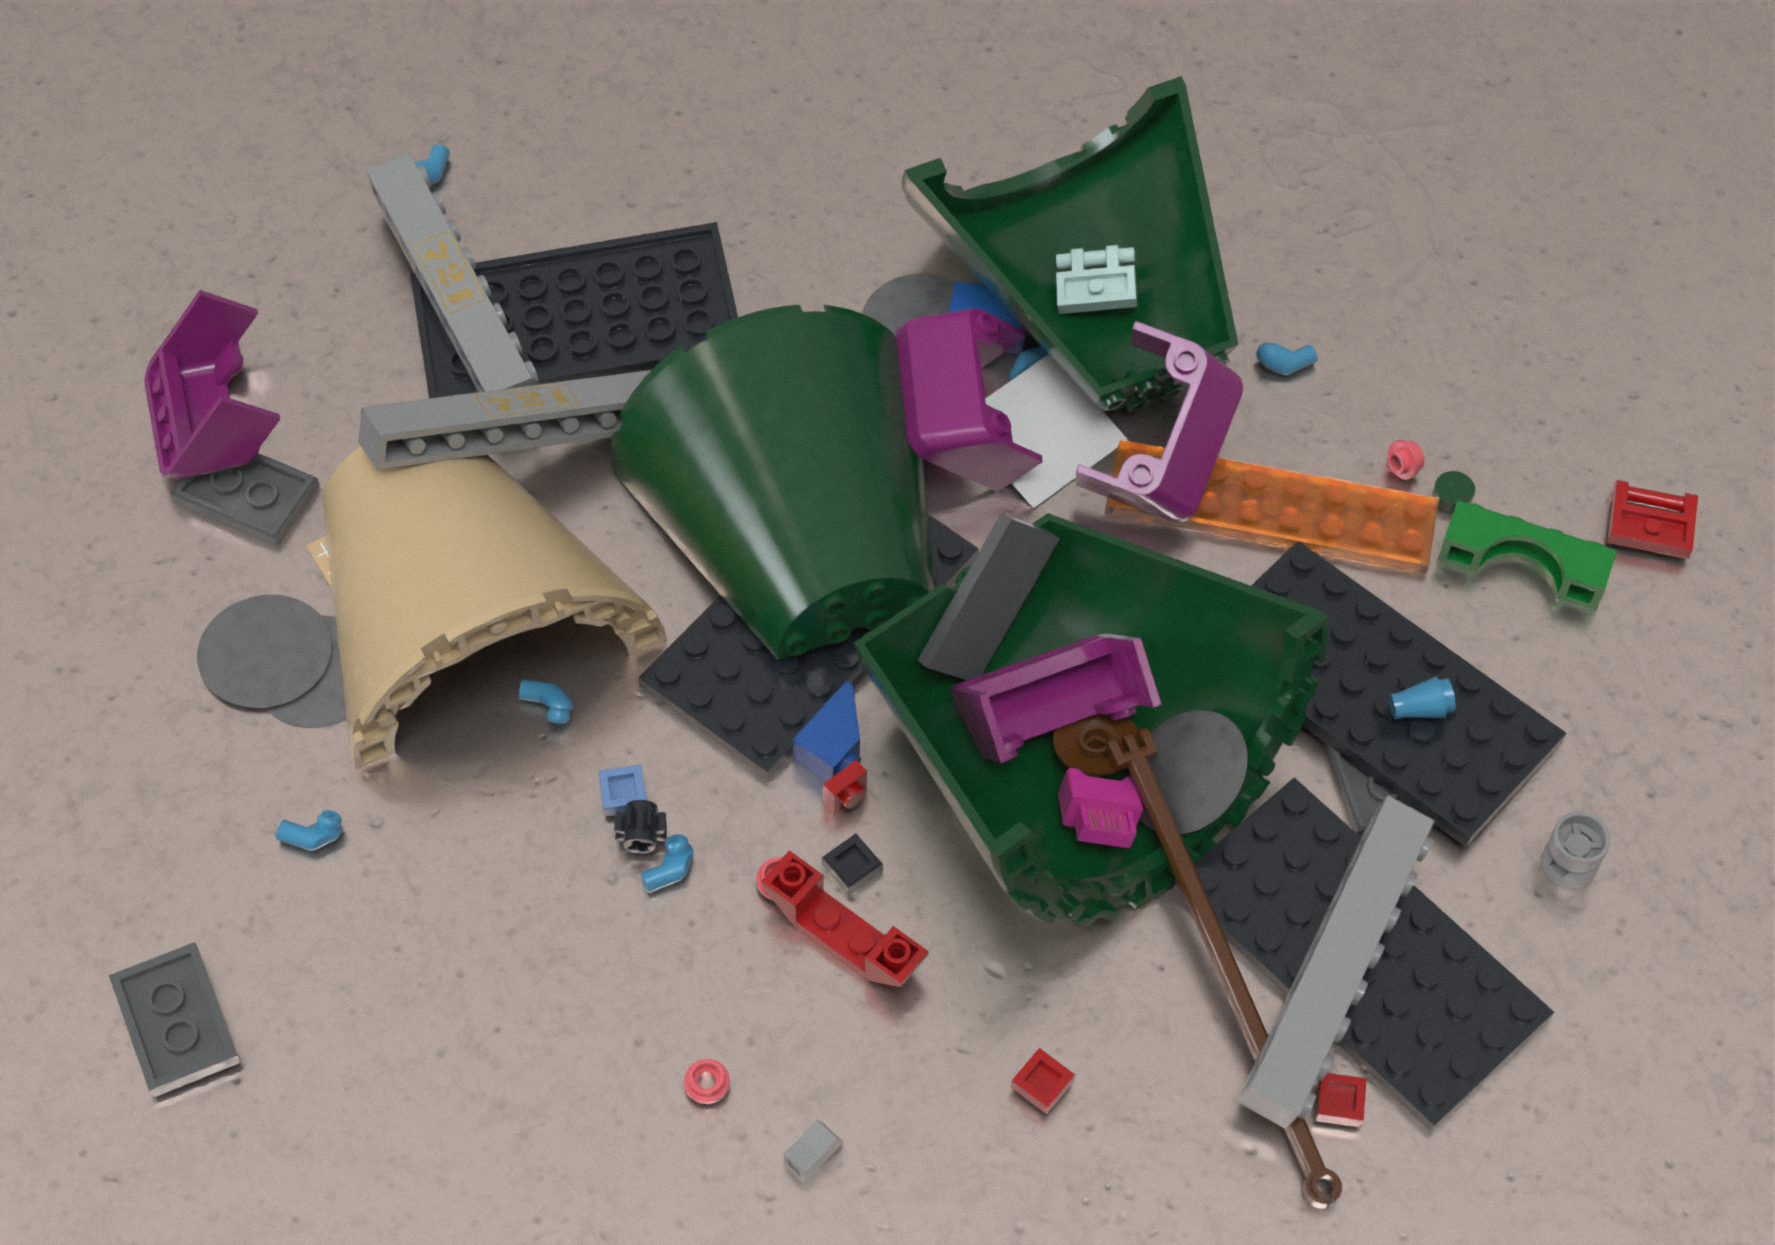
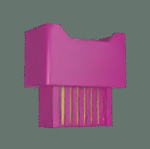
(1100, 808)

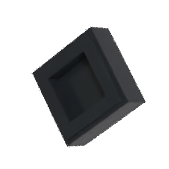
(852, 863)

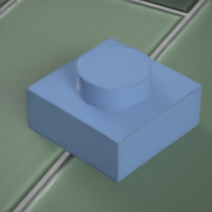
(621, 787)

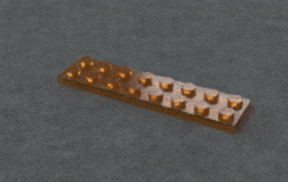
(1291, 507)

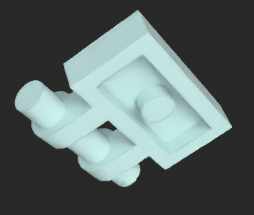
(1096, 288)

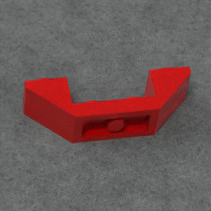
(838, 930)

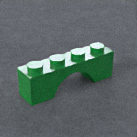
(1574, 565)

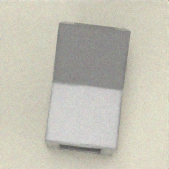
(811, 1151)

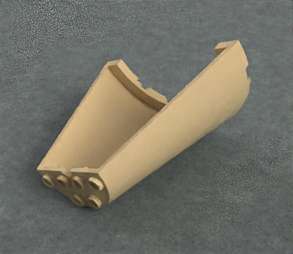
(442, 566)

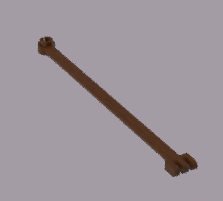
(1242, 1004)

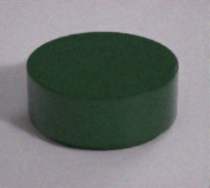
(1453, 487)

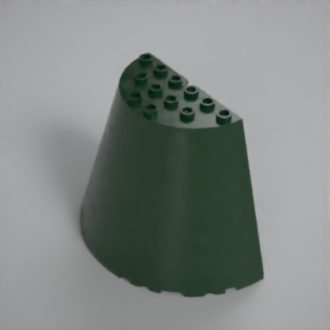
(1208, 650)

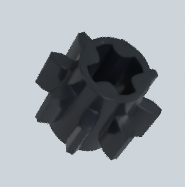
(640, 826)

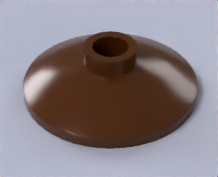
(1077, 743)

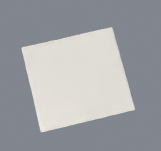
(1057, 422)

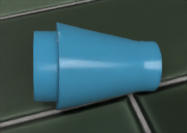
(1424, 700)

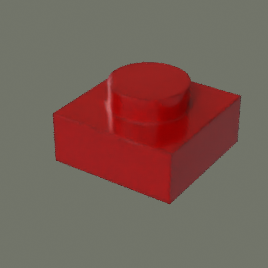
(845, 788)
(1042, 1080)
(1341, 1100)

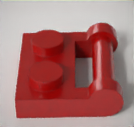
(1650, 527)

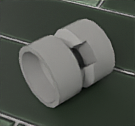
(1575, 850)

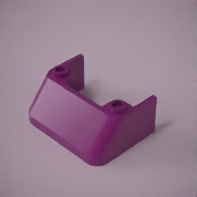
(188, 394)
(946, 396)
(1177, 481)
(1054, 690)

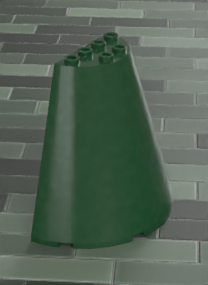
(1123, 189)
(786, 472)

